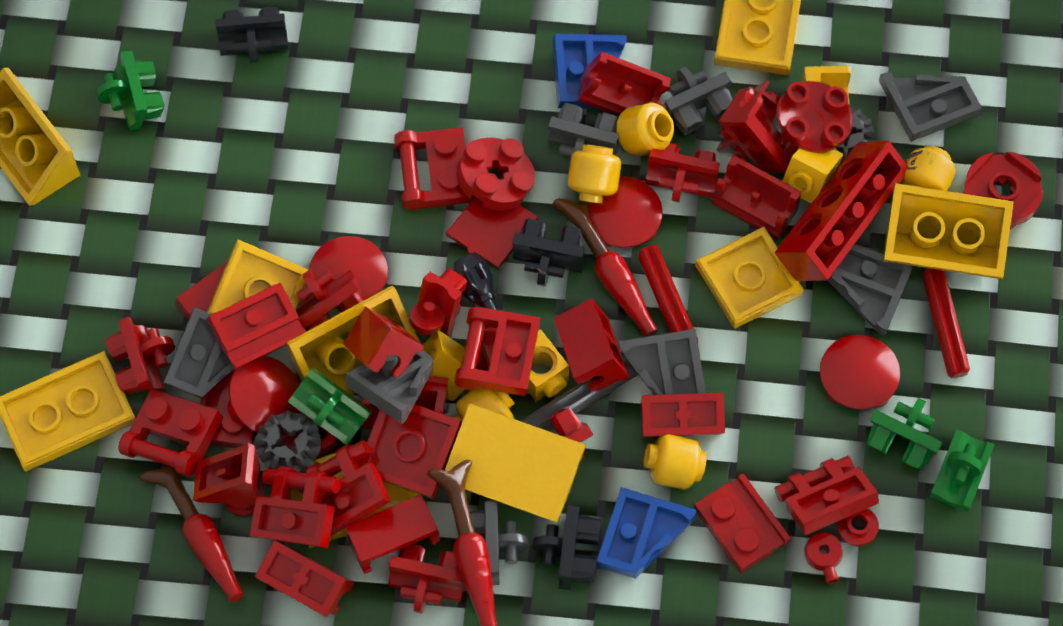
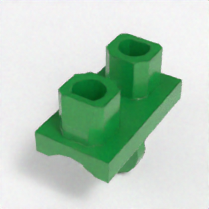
(125, 91)
(329, 406)
(921, 444)
(961, 471)

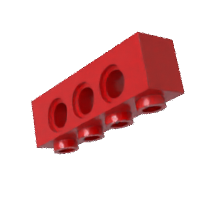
(842, 211)

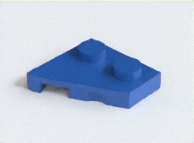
(571, 57)
(640, 531)

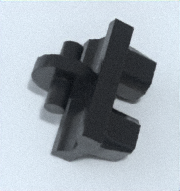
(252, 33)
(546, 255)
(572, 566)

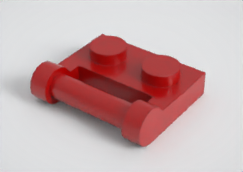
(443, 155)
(511, 352)
(175, 421)

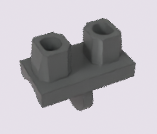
(694, 93)
(571, 134)
(486, 524)

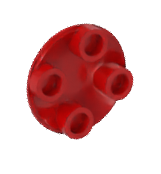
(814, 116)
(628, 215)
(356, 255)
(859, 372)
(260, 391)

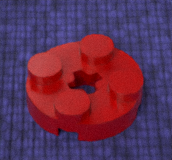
(498, 154)
(1010, 169)

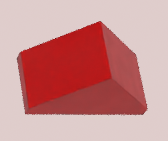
(228, 477)

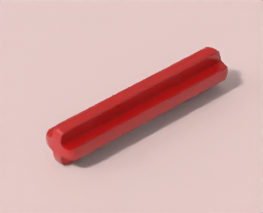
(664, 289)
(946, 323)

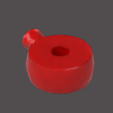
(824, 562)

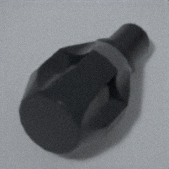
(479, 279)

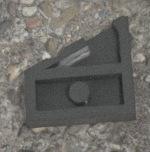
(667, 362)
(389, 393)

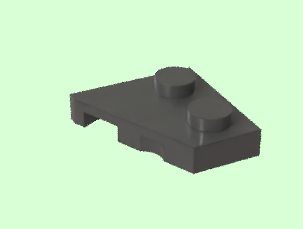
(930, 102)
(871, 285)
(198, 358)

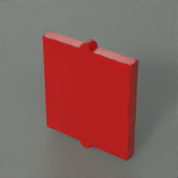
(488, 231)

